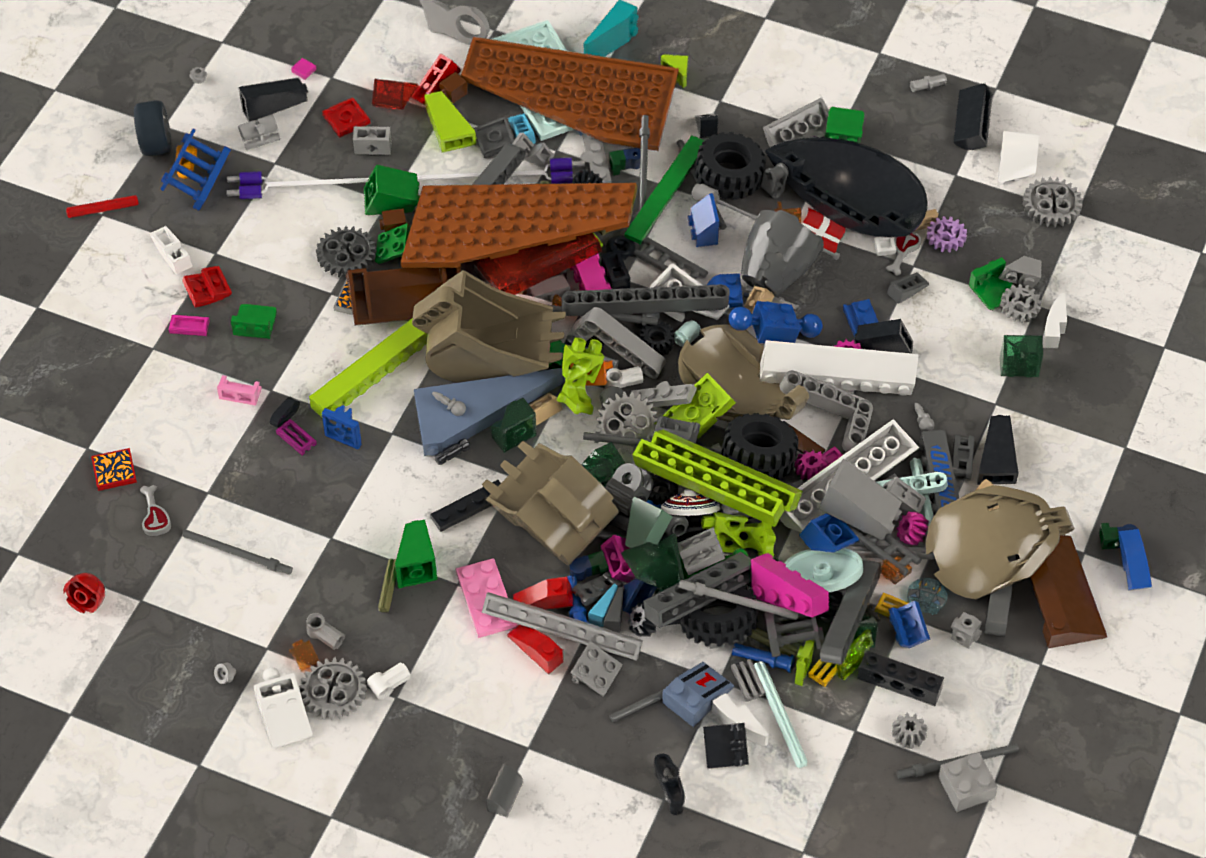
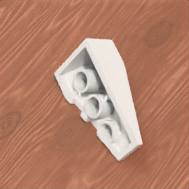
(673, 277)

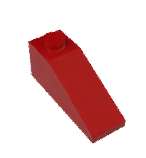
(440, 70)
(547, 594)
(537, 647)

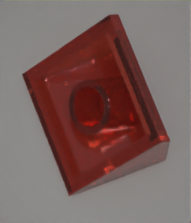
(392, 93)

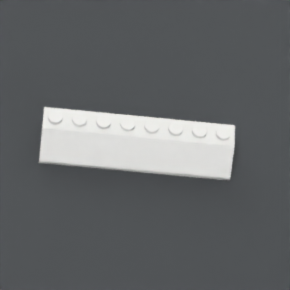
(841, 366)
(871, 456)

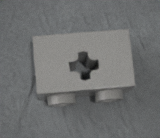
(372, 140)

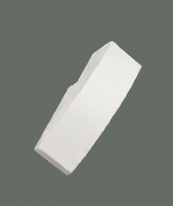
(171, 250)
(1055, 322)
(728, 713)

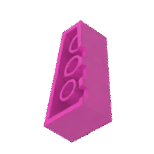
(590, 274)
(786, 588)

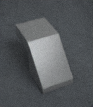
(536, 154)

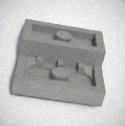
(700, 551)

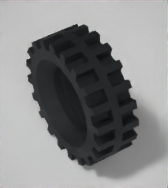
(721, 627)

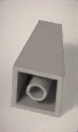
(861, 502)

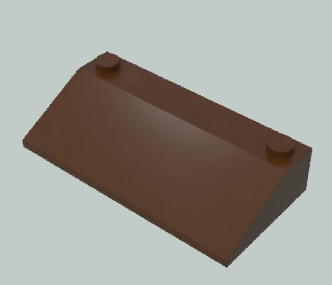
(392, 293)
(1066, 598)

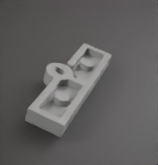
(595, 157)
(666, 394)

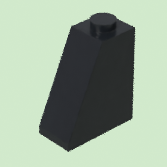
(885, 336)

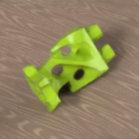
(584, 360)
(759, 534)

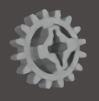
(1020, 304)

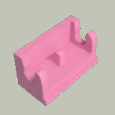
(238, 392)

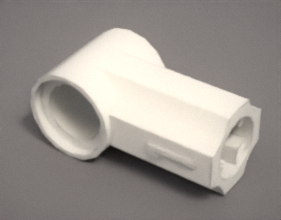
(624, 377)
(384, 683)

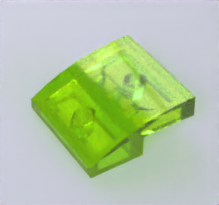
(855, 655)

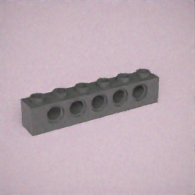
(678, 602)

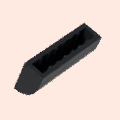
(973, 117)

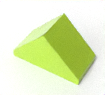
(677, 61)

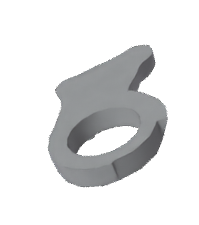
(447, 21)

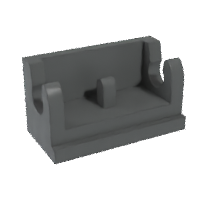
(683, 429)

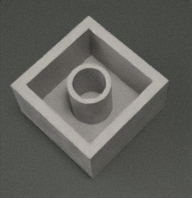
(967, 781)

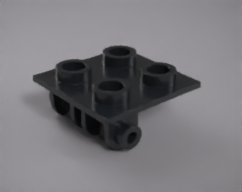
(726, 745)

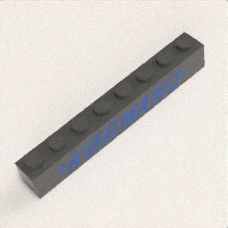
(937, 458)

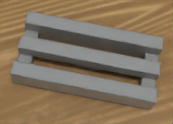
(742, 666)

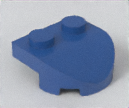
(733, 282)

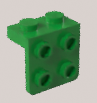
(844, 124)
(391, 243)
(987, 285)
(254, 321)

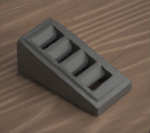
(906, 287)
(614, 615)

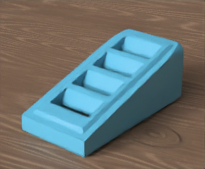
(521, 127)
(598, 612)

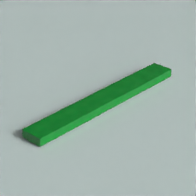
(664, 191)

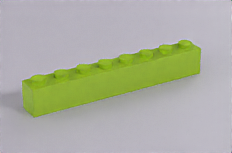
(369, 369)
(728, 467)
(708, 482)

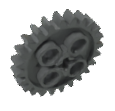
(336, 258)

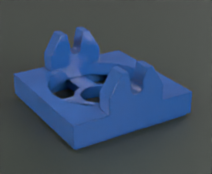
(351, 438)

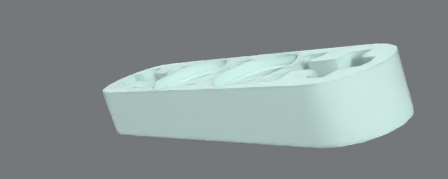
(932, 477)

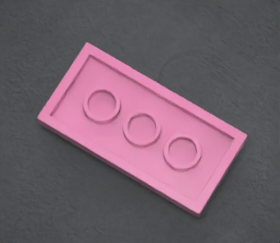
(475, 583)

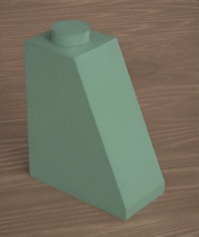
(646, 523)

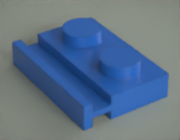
(859, 314)

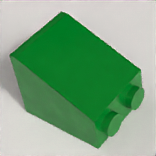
(390, 190)
(415, 556)

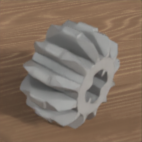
(909, 730)

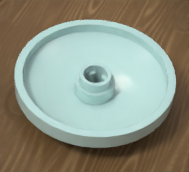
(828, 569)

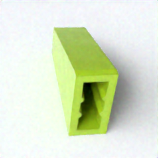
(448, 124)

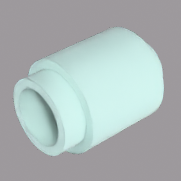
(688, 331)

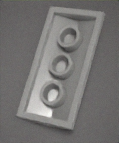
(802, 123)

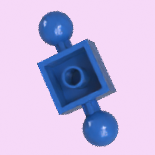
(775, 322)

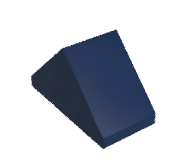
(635, 593)

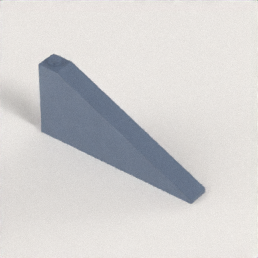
(484, 405)

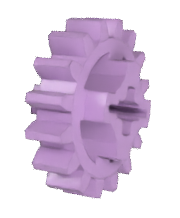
(946, 234)

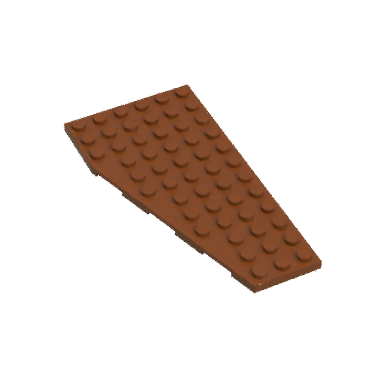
(577, 89)
(497, 220)

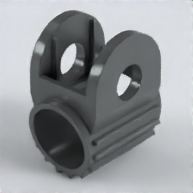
(625, 488)

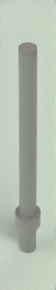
(700, 589)

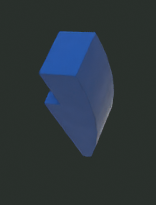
(1134, 560)

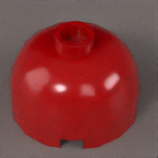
(85, 592)

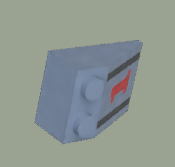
(693, 692)

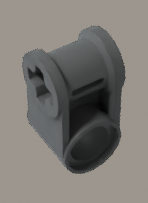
(774, 180)

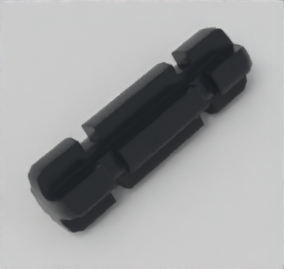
(452, 452)

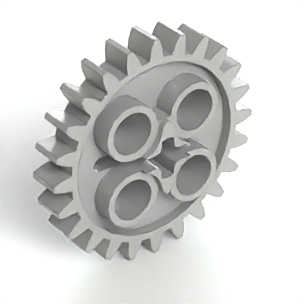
(1065, 201)
(639, 408)
(316, 684)

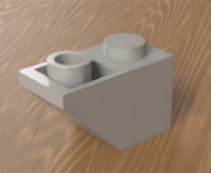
(1023, 271)

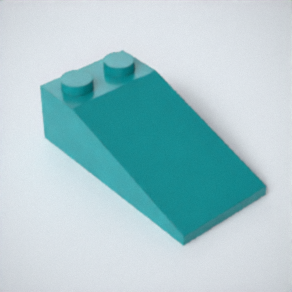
(613, 30)

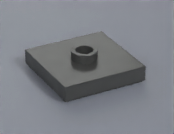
(494, 136)

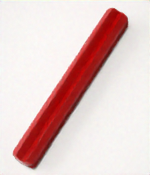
(102, 206)

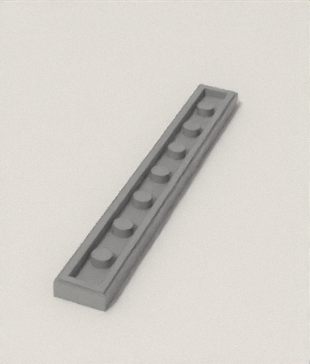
(561, 626)

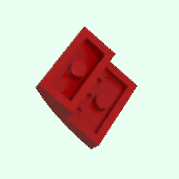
(207, 287)

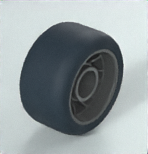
(152, 128)

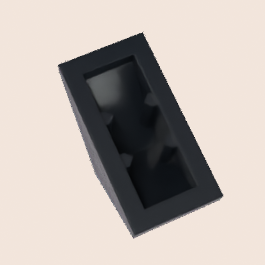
(707, 125)

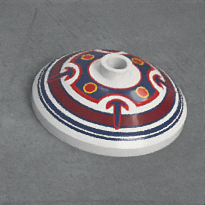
(690, 504)

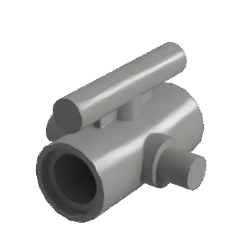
(259, 132)

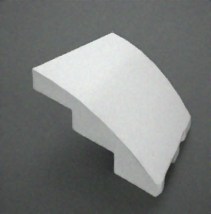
(1018, 156)

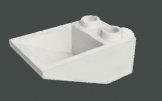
(282, 708)

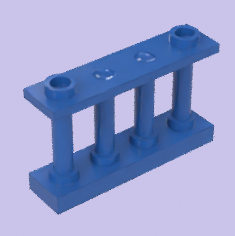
(206, 182)

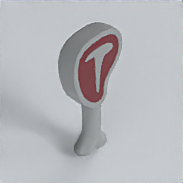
(903, 246)
(157, 519)

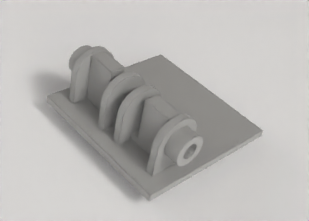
(595, 669)

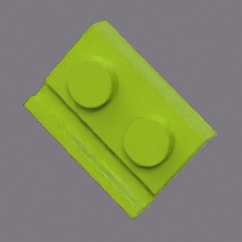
(804, 661)

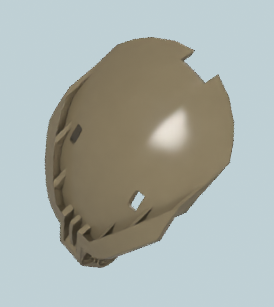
(734, 363)
(976, 542)

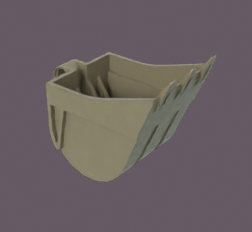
(484, 331)
(553, 501)

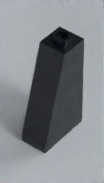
(271, 97)
(999, 453)

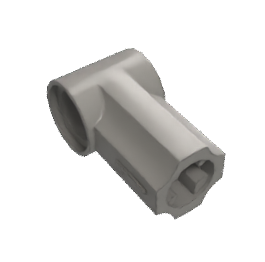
(324, 632)

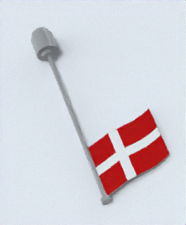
(816, 222)

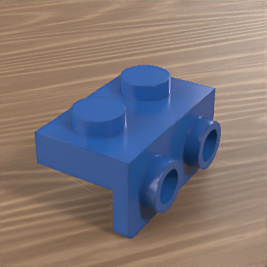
(909, 625)

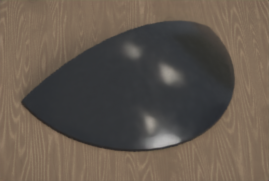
(853, 185)

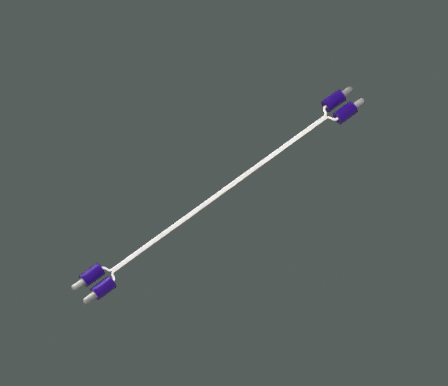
(255, 180)

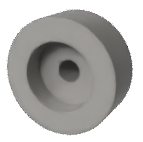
(224, 673)

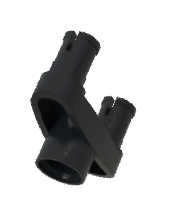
(671, 787)

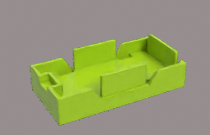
(706, 400)

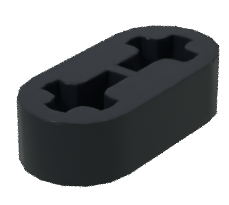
(284, 412)

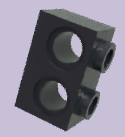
(615, 270)

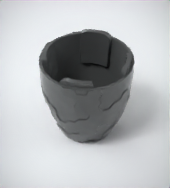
(778, 251)

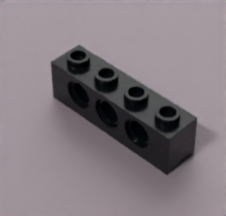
(900, 678)

